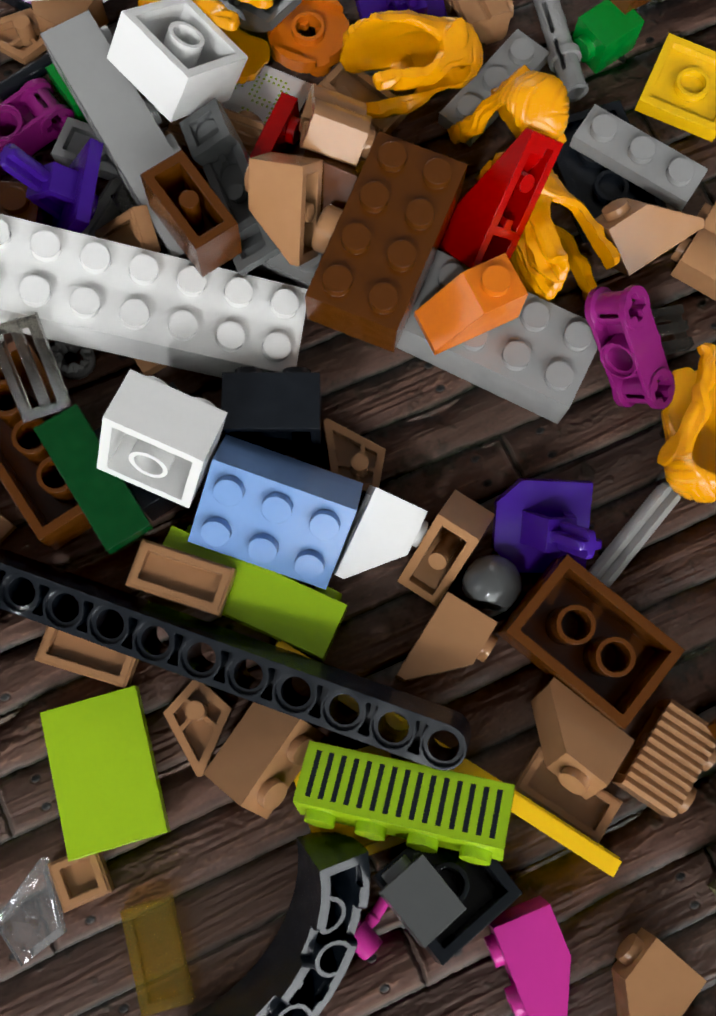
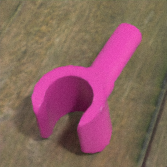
(366, 937)

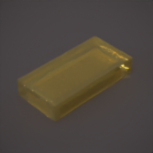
(157, 955)

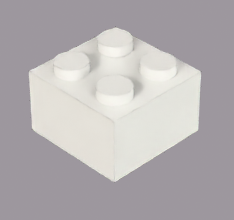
(176, 56)
(159, 437)

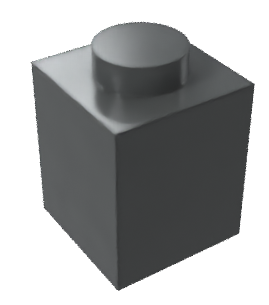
(420, 898)

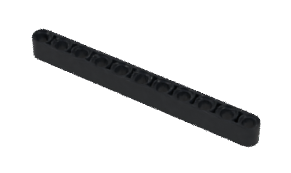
(229, 672)

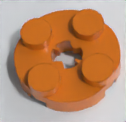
(313, 53)

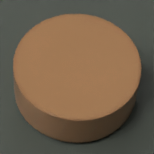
(325, 227)

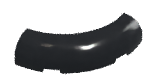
(315, 938)

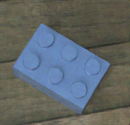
(275, 511)

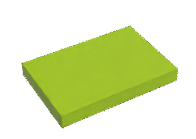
(104, 773)

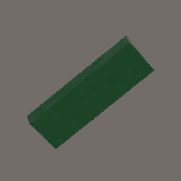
(101, 496)

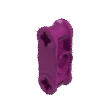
(28, 121)
(630, 346)

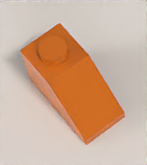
(472, 304)

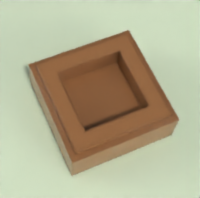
(80, 880)

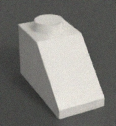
(380, 533)

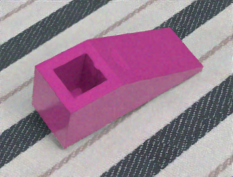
(534, 957)

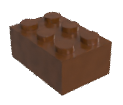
(590, 640)

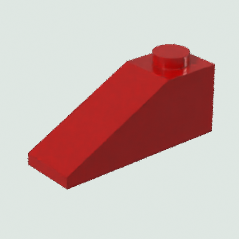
(502, 201)

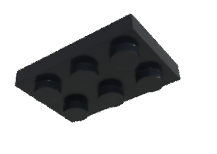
(590, 180)

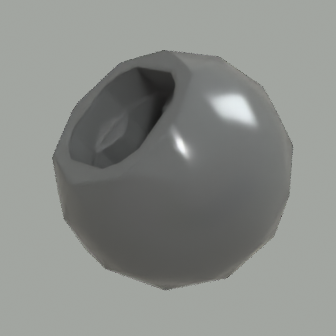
(492, 583)

